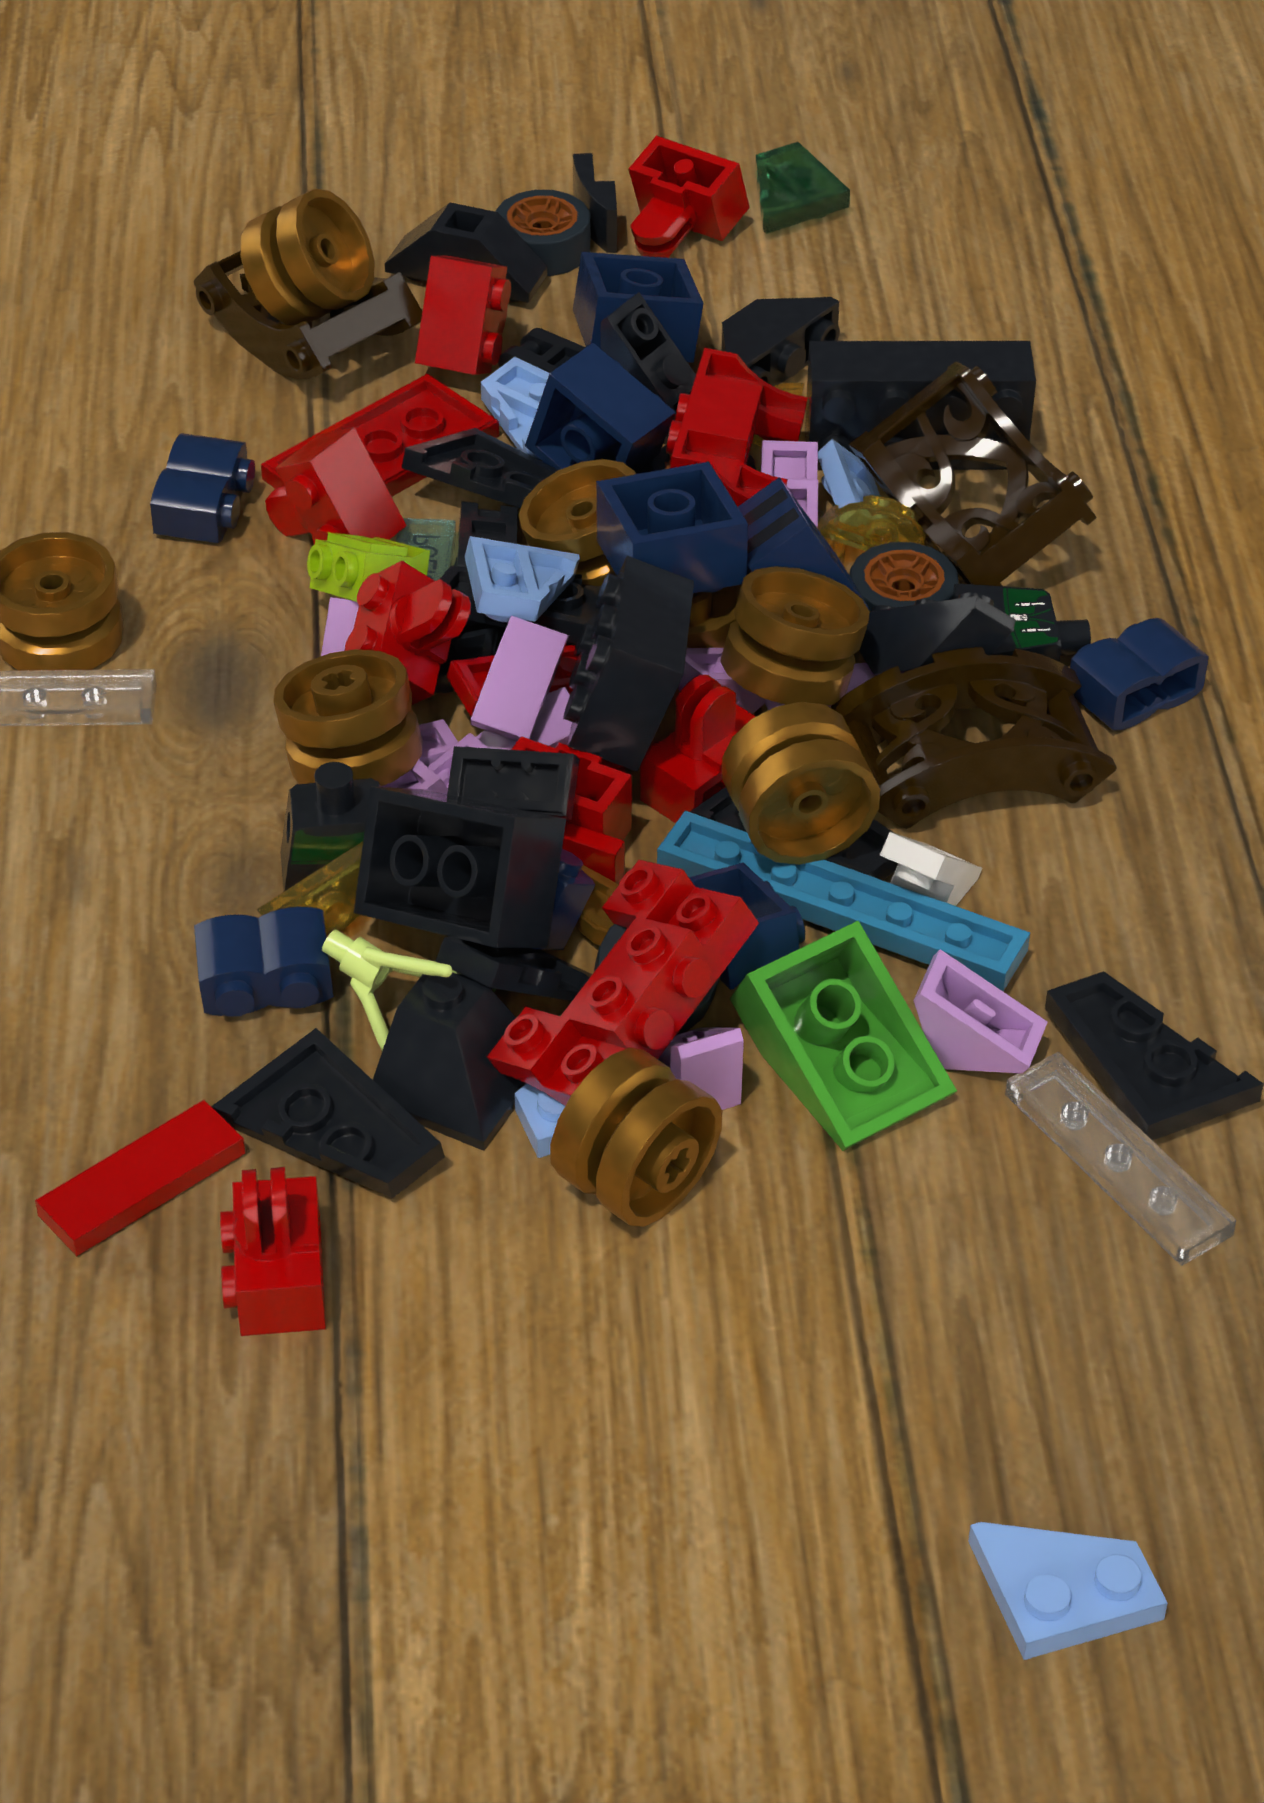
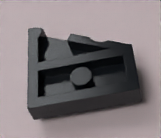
(513, 969)

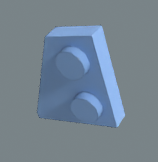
(1065, 1585)

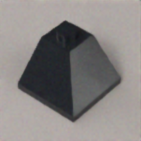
(440, 1063)

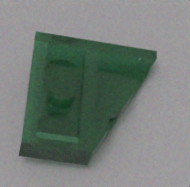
(795, 187)

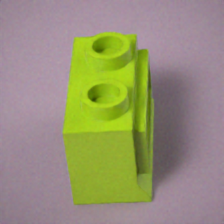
(346, 560)

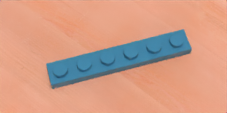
(840, 896)

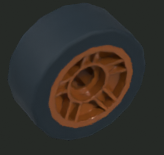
(552, 226)
(903, 573)

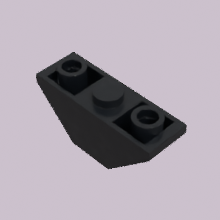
(474, 236)
(776, 334)
(646, 351)
(915, 632)

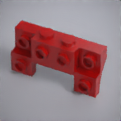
(723, 416)
(641, 991)

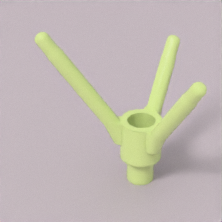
(369, 969)

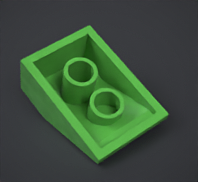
(842, 1036)

